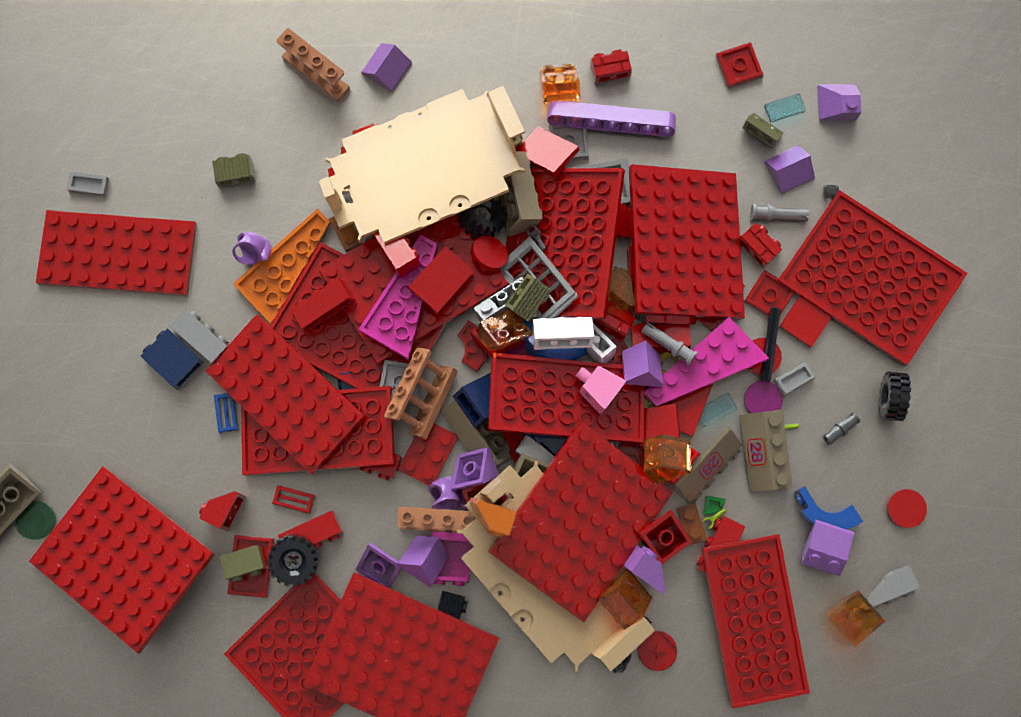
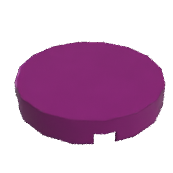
(762, 397)

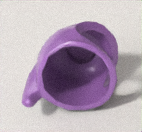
(252, 247)
(448, 499)

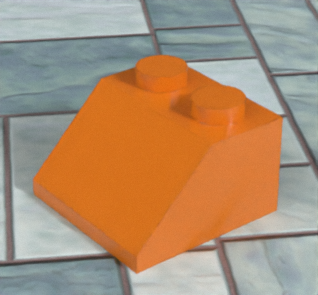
(494, 517)

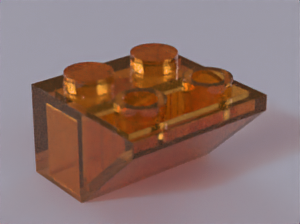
(559, 83)
(502, 330)

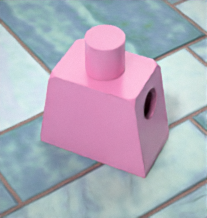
(599, 387)

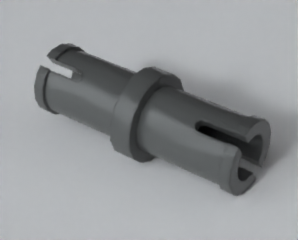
(841, 428)

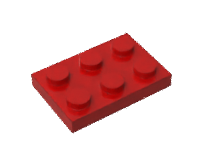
(427, 457)

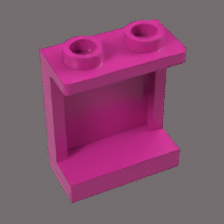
(454, 569)

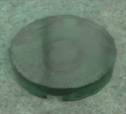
(36, 521)

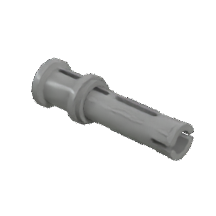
(769, 213)
(677, 348)

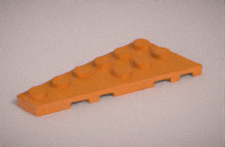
(271, 281)

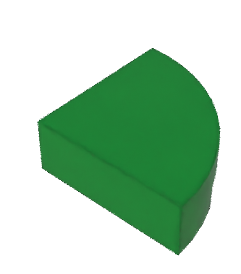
(712, 505)

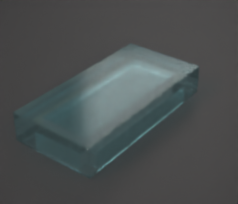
(785, 108)
(717, 409)

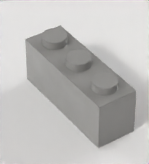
(199, 335)

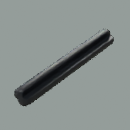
(770, 343)

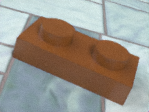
(346, 235)
(692, 523)

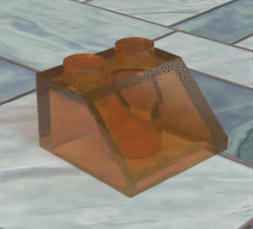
(621, 289)
(667, 457)
(626, 599)
(855, 617)

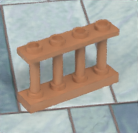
(313, 64)
(434, 399)
(433, 519)

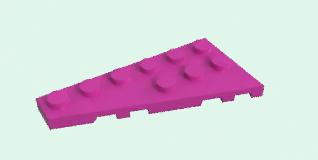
(398, 310)
(718, 357)

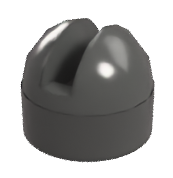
(830, 190)

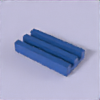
(218, 413)

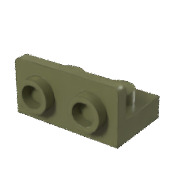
(762, 130)

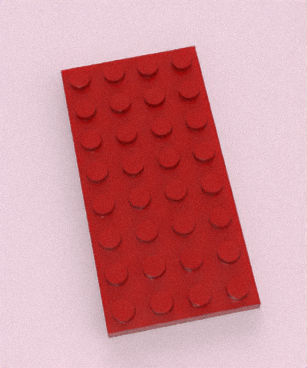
(116, 252)
(285, 394)
(545, 400)
(366, 445)
(755, 621)

